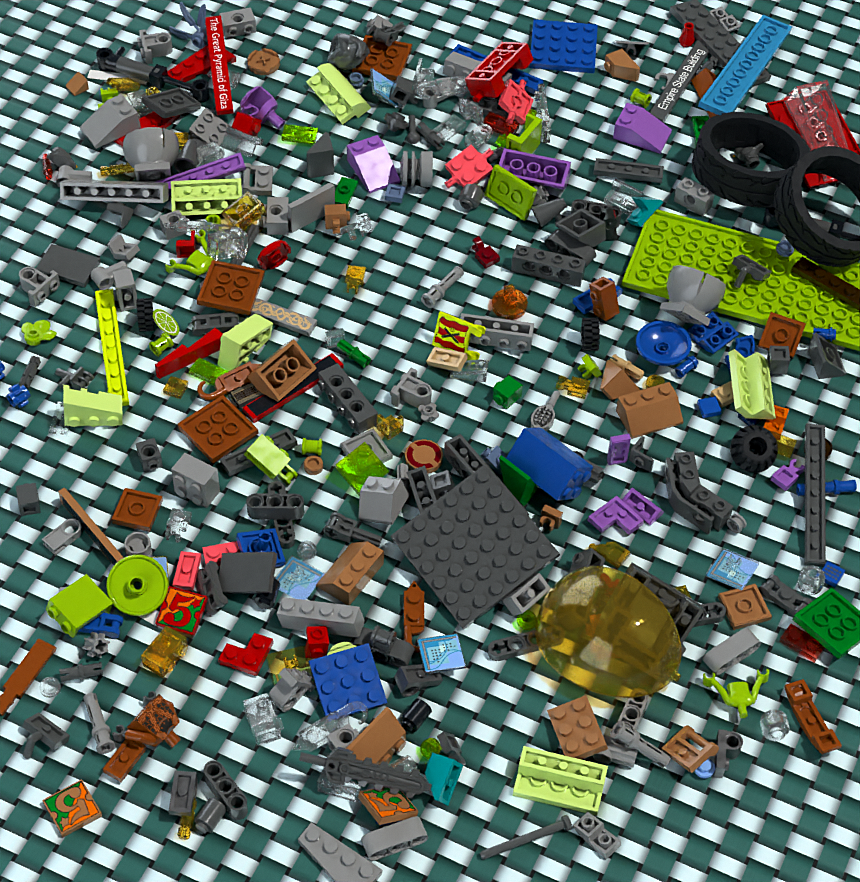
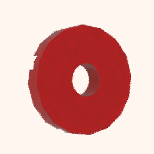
(274, 255)

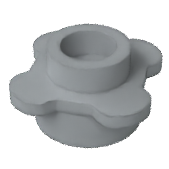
(428, 416)

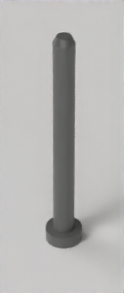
(565, 823)

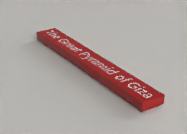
(219, 65)

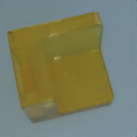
(390, 426)

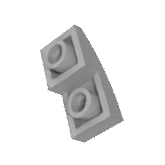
(726, 21)
(595, 834)

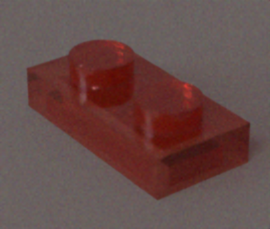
(500, 125)
(802, 643)

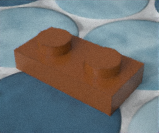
(124, 759)

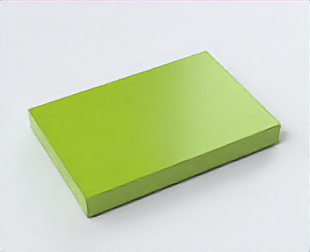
(510, 192)

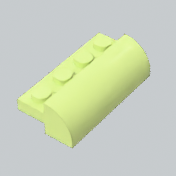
(337, 93)
(204, 196)

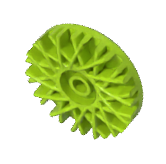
(122, 580)

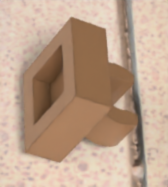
(551, 517)

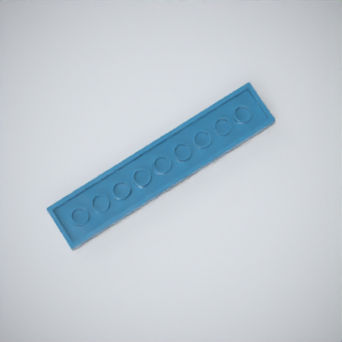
(745, 66)

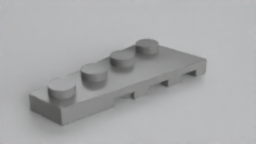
(336, 858)

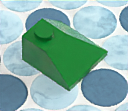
(517, 481)

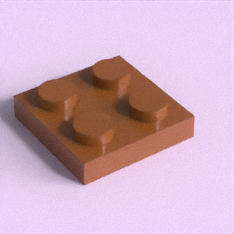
(782, 332)
(137, 509)

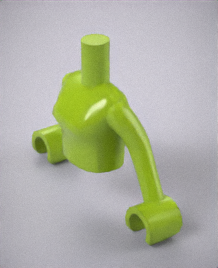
(197, 262)
(738, 692)

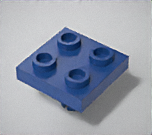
(261, 541)

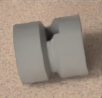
(138, 544)

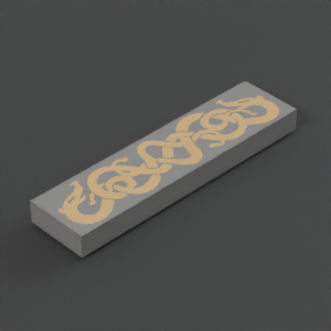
(284, 317)

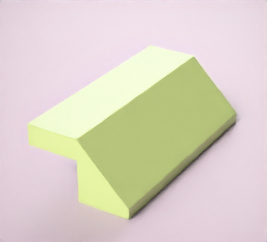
(751, 386)
(560, 780)

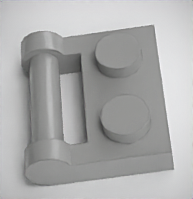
(263, 179)

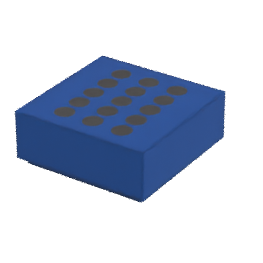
(832, 574)

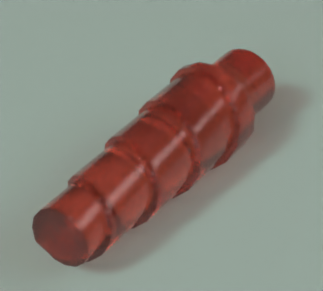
(47, 168)

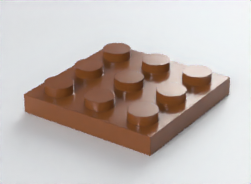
(386, 60)
(230, 287)
(217, 428)

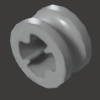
(736, 523)

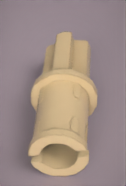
(627, 367)

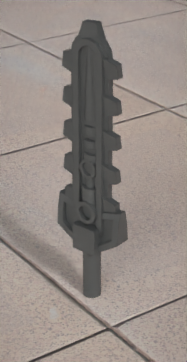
(343, 766)

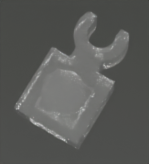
(177, 522)

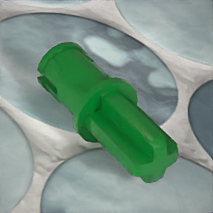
(354, 353)

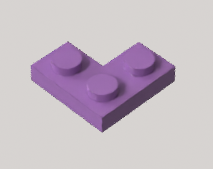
(615, 512)

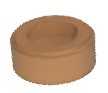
(313, 465)

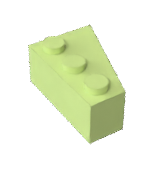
(243, 340)
(91, 409)

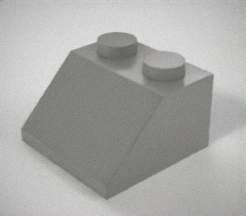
(381, 499)

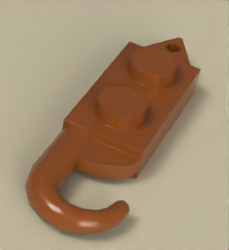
(228, 381)
(413, 613)

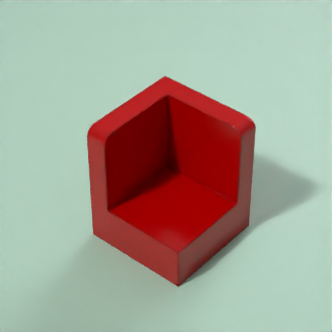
(186, 247)

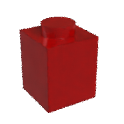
(247, 123)

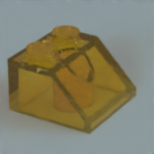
(244, 211)

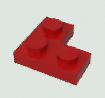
(249, 659)

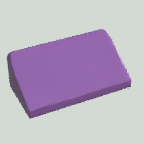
(642, 506)

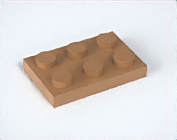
(577, 729)

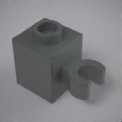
(402, 91)

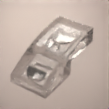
(471, 110)

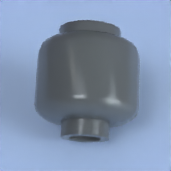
(471, 196)

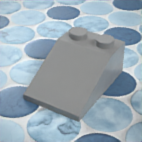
(111, 121)

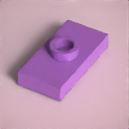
(618, 449)

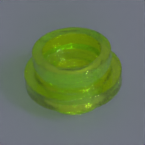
(501, 141)
(527, 615)
(428, 746)

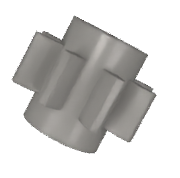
(541, 195)
(96, 645)

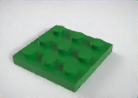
(831, 622)

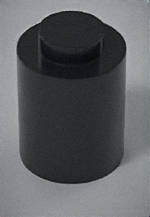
(267, 600)
(415, 715)

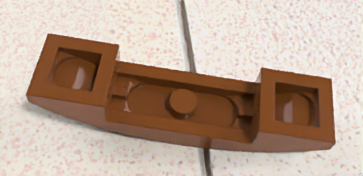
(809, 717)

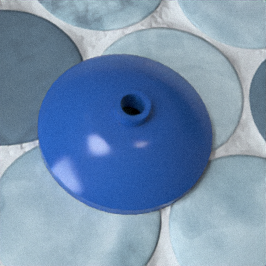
(663, 343)

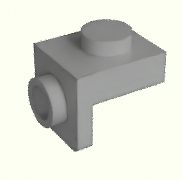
(377, 22)
(122, 250)

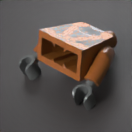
(152, 723)

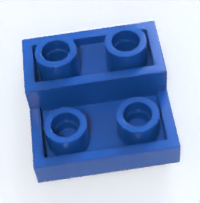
(714, 335)

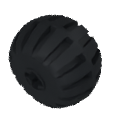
(757, 438)

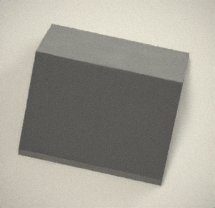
(320, 158)
(825, 358)

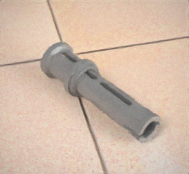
(438, 290)
(100, 730)
(633, 740)

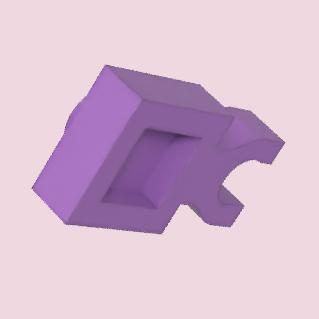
(787, 476)

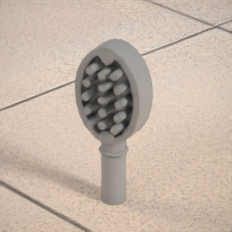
(544, 415)

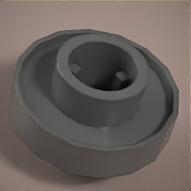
(395, 121)

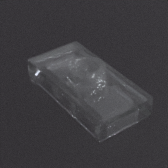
(135, 99)

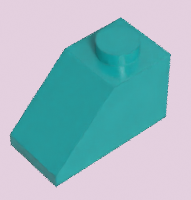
(443, 775)

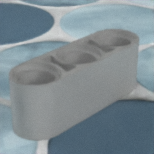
(731, 651)
(635, 710)
(394, 838)

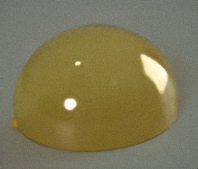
(608, 633)

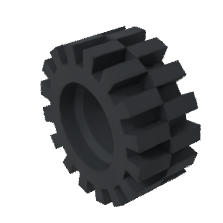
(145, 314)
(590, 334)

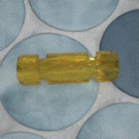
(116, 169)
(186, 824)

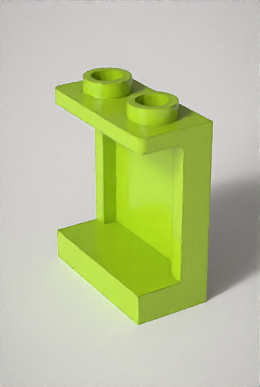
(529, 139)
(78, 605)

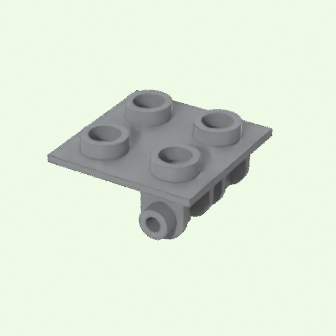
(208, 128)

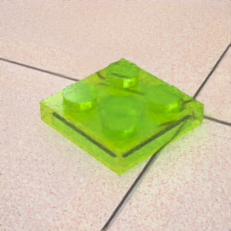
(359, 465)

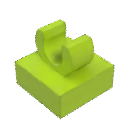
(590, 366)

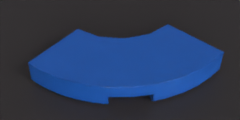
(744, 345)

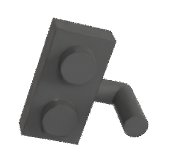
(749, 266)
(43, 730)

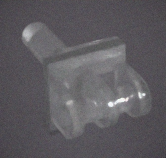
(363, 223)

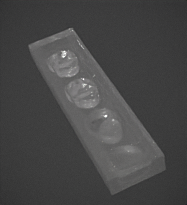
(542, 109)

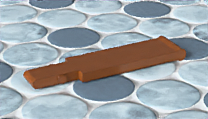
(25, 673)

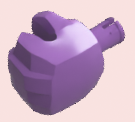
(262, 106)

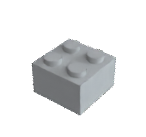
(195, 480)

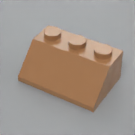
(282, 371)
(649, 410)
(352, 571)
(380, 739)

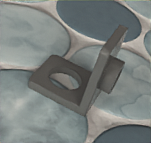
(640, 459)

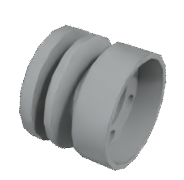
(417, 168)

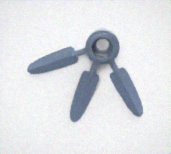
(199, 38)

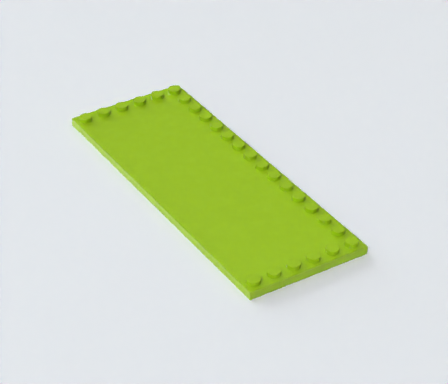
(684, 241)

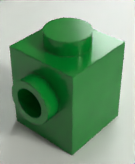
(507, 392)

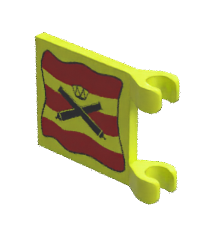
(455, 334)

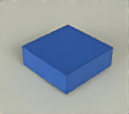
(709, 407)

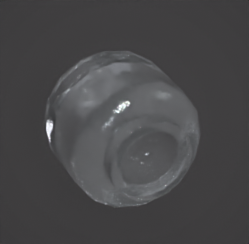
(811, 580)
(774, 725)

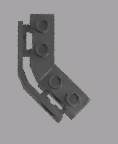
(688, 485)

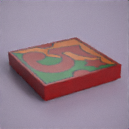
(182, 610)

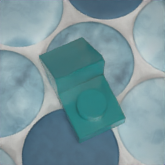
(645, 209)

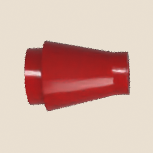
(687, 35)

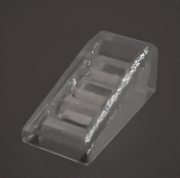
(475, 375)

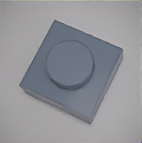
(395, 193)

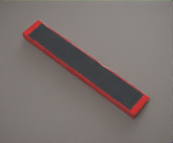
(265, 405)

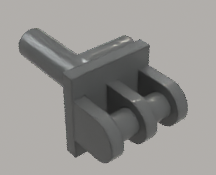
(78, 379)

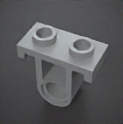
(154, 45)
(38, 284)
(411, 390)
(291, 688)

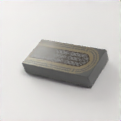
(245, 395)

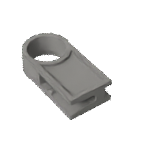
(59, 539)

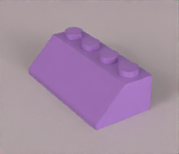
(536, 168)

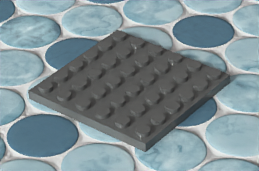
(475, 546)

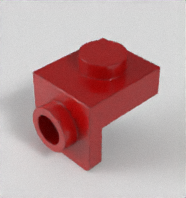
(317, 641)

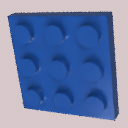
(347, 678)

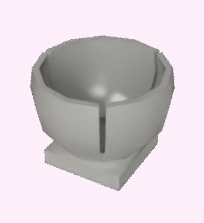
(149, 154)
(689, 297)

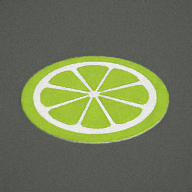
(165, 322)

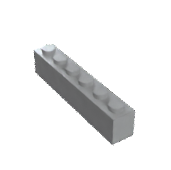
(114, 191)

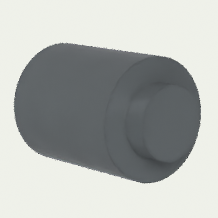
(210, 815)

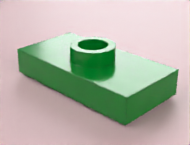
(345, 191)

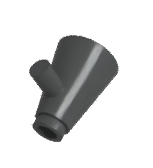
(187, 157)
(547, 211)

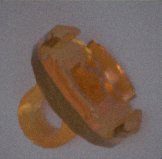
(509, 303)

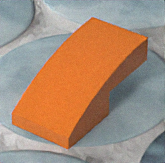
(777, 424)

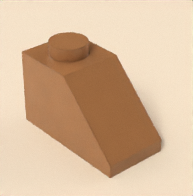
(621, 66)

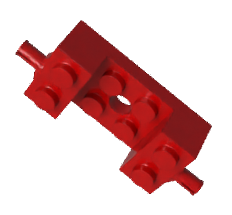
(487, 76)

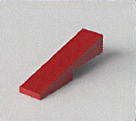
(185, 356)

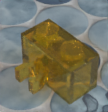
(164, 651)

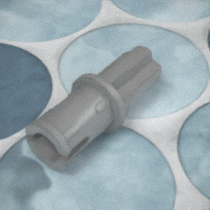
(401, 474)

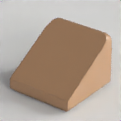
(77, 84)

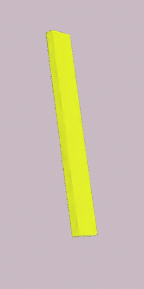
(111, 344)

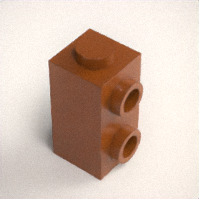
(604, 298)

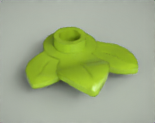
(36, 332)

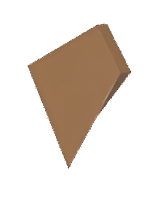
(616, 382)

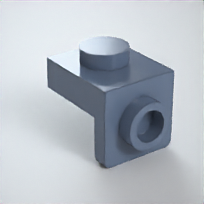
(491, 458)

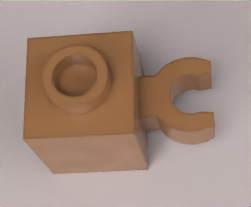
(336, 217)

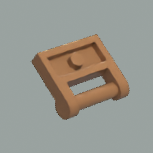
(687, 754)

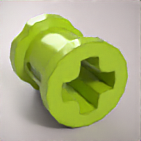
(641, 98)
(161, 344)
(312, 446)

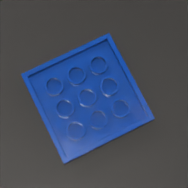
(563, 46)

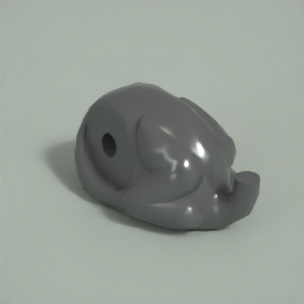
(347, 51)

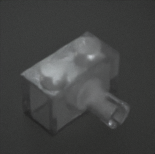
(227, 244)
(262, 719)

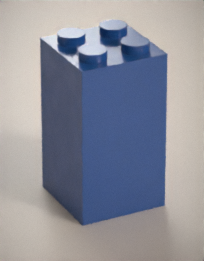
(550, 463)

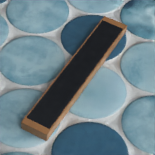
(89, 527)

